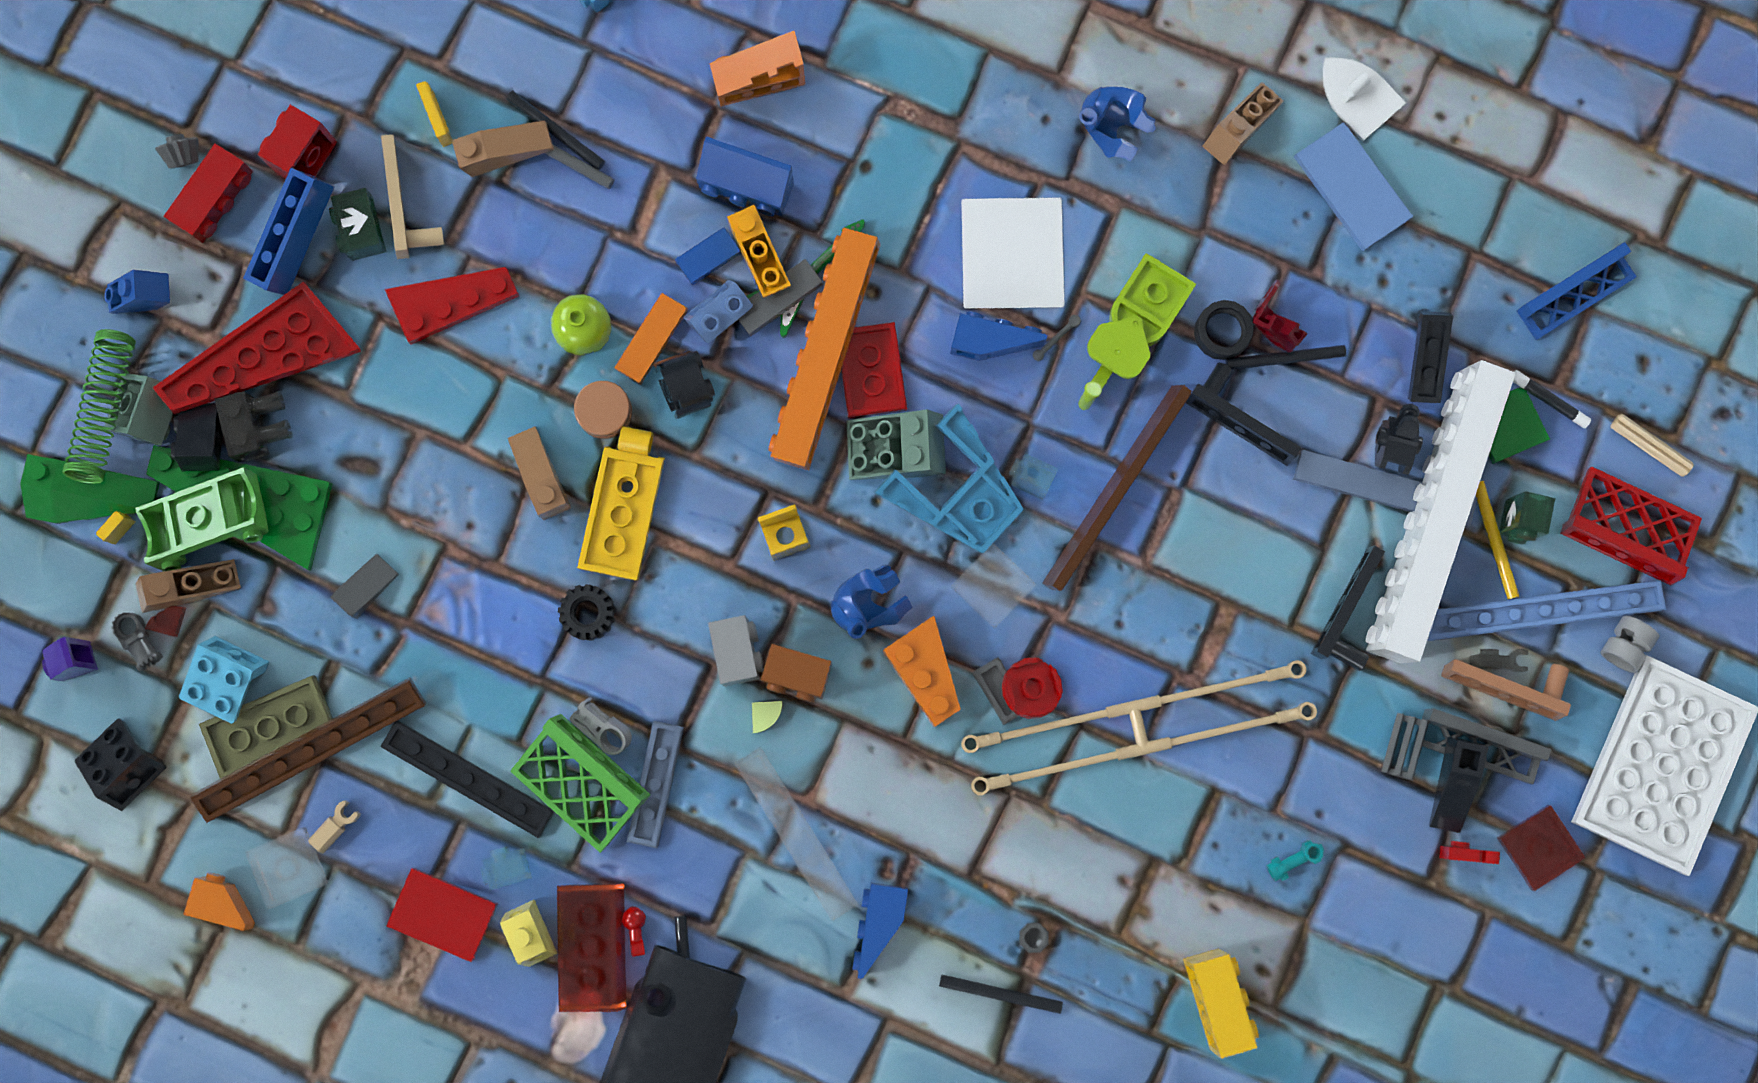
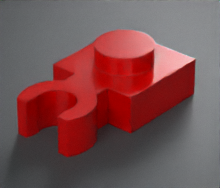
(1462, 852)

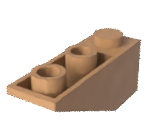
(1242, 123)
(186, 585)

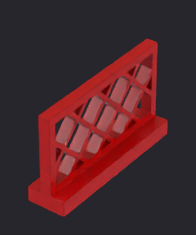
(1625, 549)

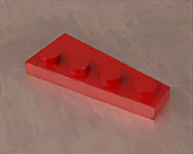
(444, 302)

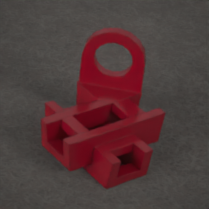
(1277, 329)

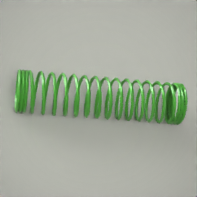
(88, 467)

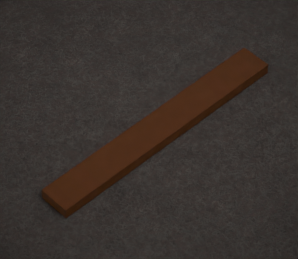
(1117, 487)
(308, 750)

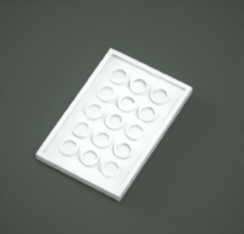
(1665, 765)

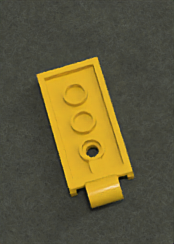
(621, 519)

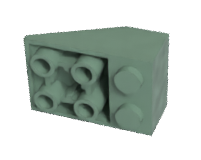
(896, 442)

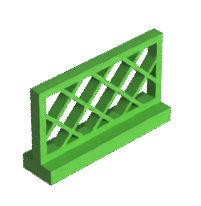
(599, 766)

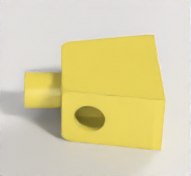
(527, 934)

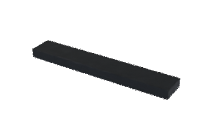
(467, 779)

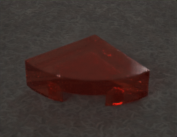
(167, 621)

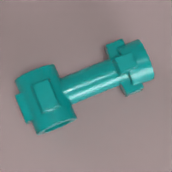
(1308, 852)

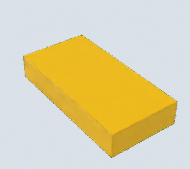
(434, 113)

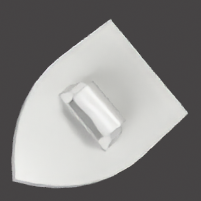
(1359, 95)

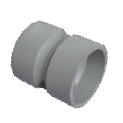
(1630, 643)

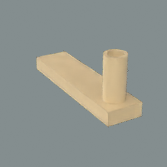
(403, 238)

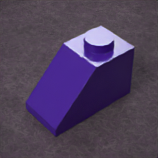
(68, 659)

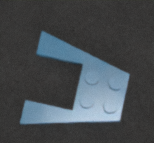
(978, 508)

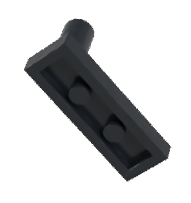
(1430, 356)

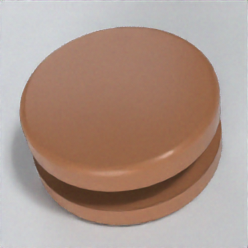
(602, 409)

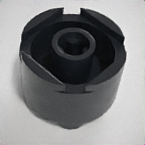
(684, 383)

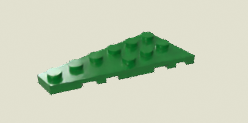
(291, 502)

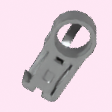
(595, 725)

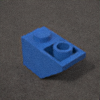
(138, 292)

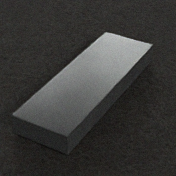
(765, 310)

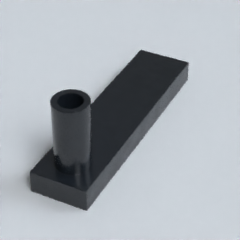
(1206, 400)
(1329, 639)

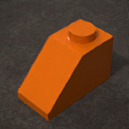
(218, 903)

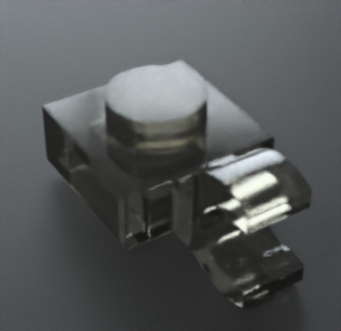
(1492, 660)

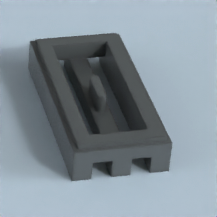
(1411, 721)

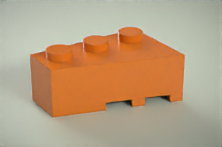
(759, 70)
(925, 671)

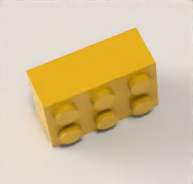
(1221, 1002)

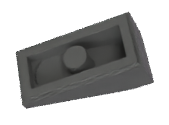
(364, 586)

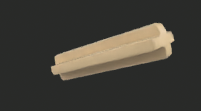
(1652, 445)

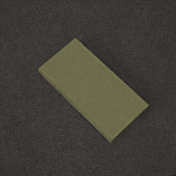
(265, 725)

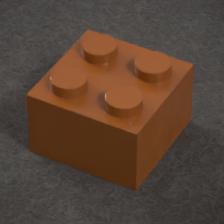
(796, 672)

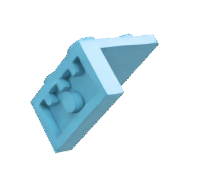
(220, 678)

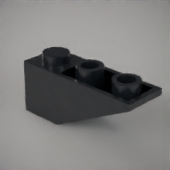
(1457, 783)

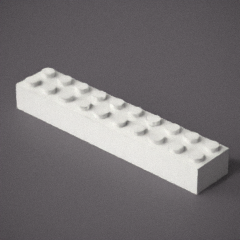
(1440, 512)

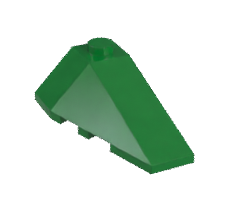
(58, 499)

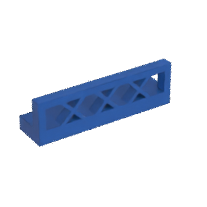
(1577, 280)

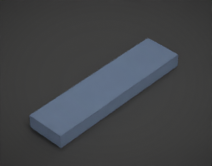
(657, 780)

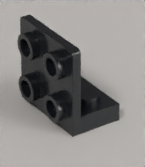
(118, 766)

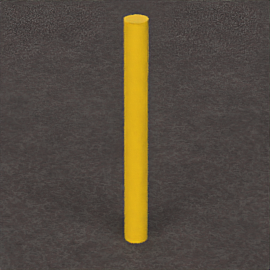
(1496, 542)

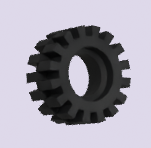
(568, 612)

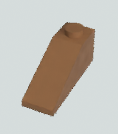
(501, 146)
(538, 474)

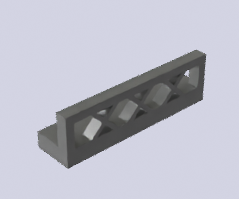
(1490, 737)

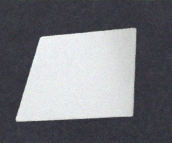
(1012, 253)

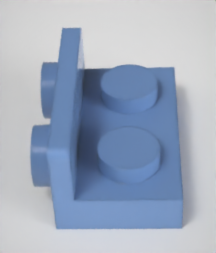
(718, 311)

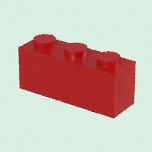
(209, 193)

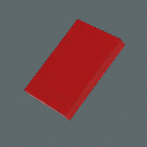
(873, 372)
(442, 914)

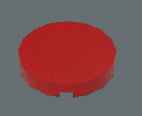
(1032, 688)

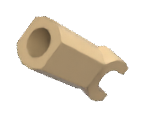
(332, 828)

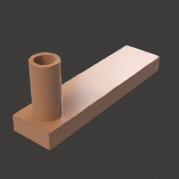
(1545, 704)

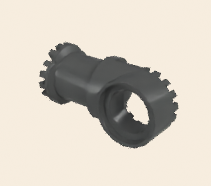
(137, 642)

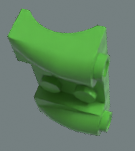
(202, 517)

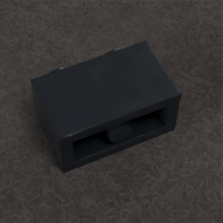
(198, 439)

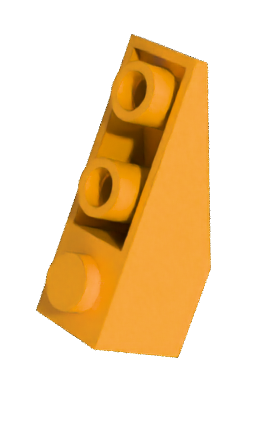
(758, 251)

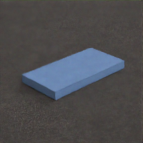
(1353, 186)

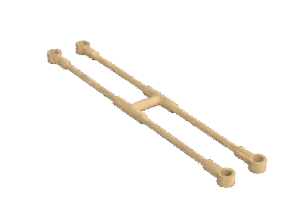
(1142, 744)

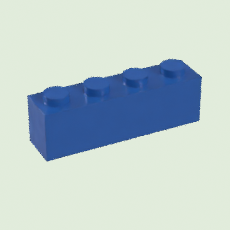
(288, 232)

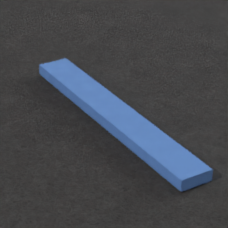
(1547, 610)

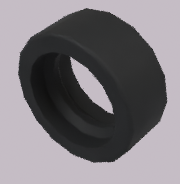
(1235, 310)

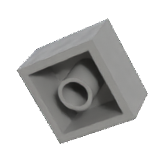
(735, 650)

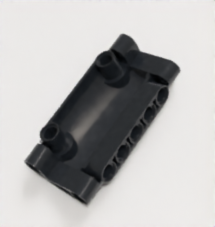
(679, 1037)

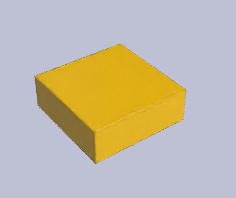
(115, 527)

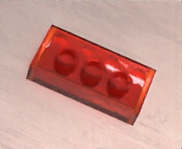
(591, 948)

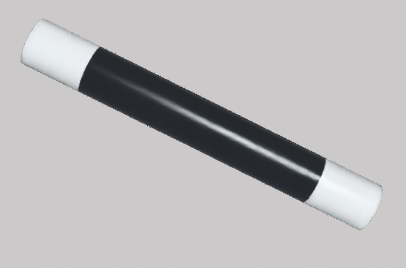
(1551, 399)

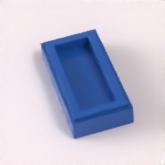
(708, 256)

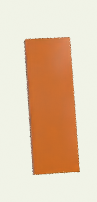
(651, 338)

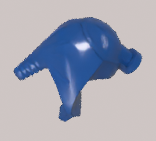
(1109, 109)
(853, 604)

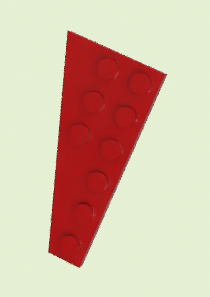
(273, 344)

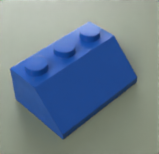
(744, 177)

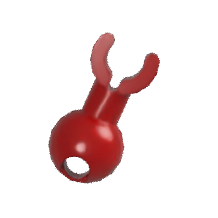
(634, 920)

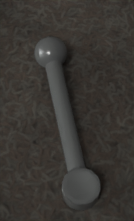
(1073, 322)

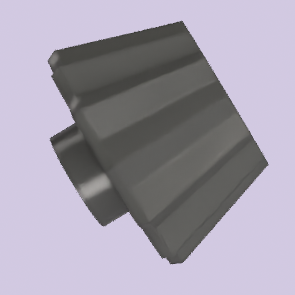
(179, 151)

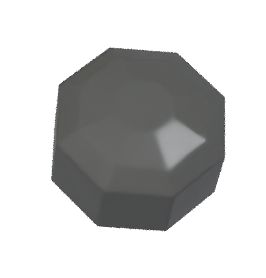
(1033, 937)

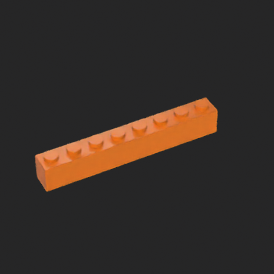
(825, 348)

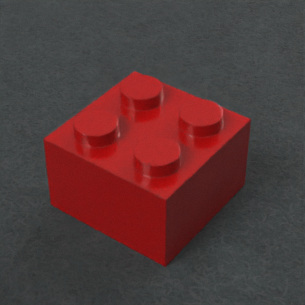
(296, 143)

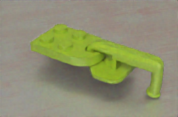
(1136, 321)

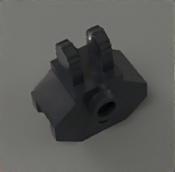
(1399, 439)

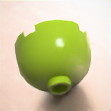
(581, 324)

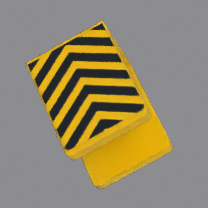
(782, 518)

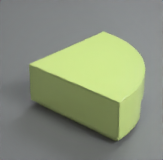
(765, 714)

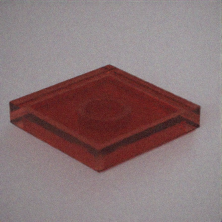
(1541, 847)

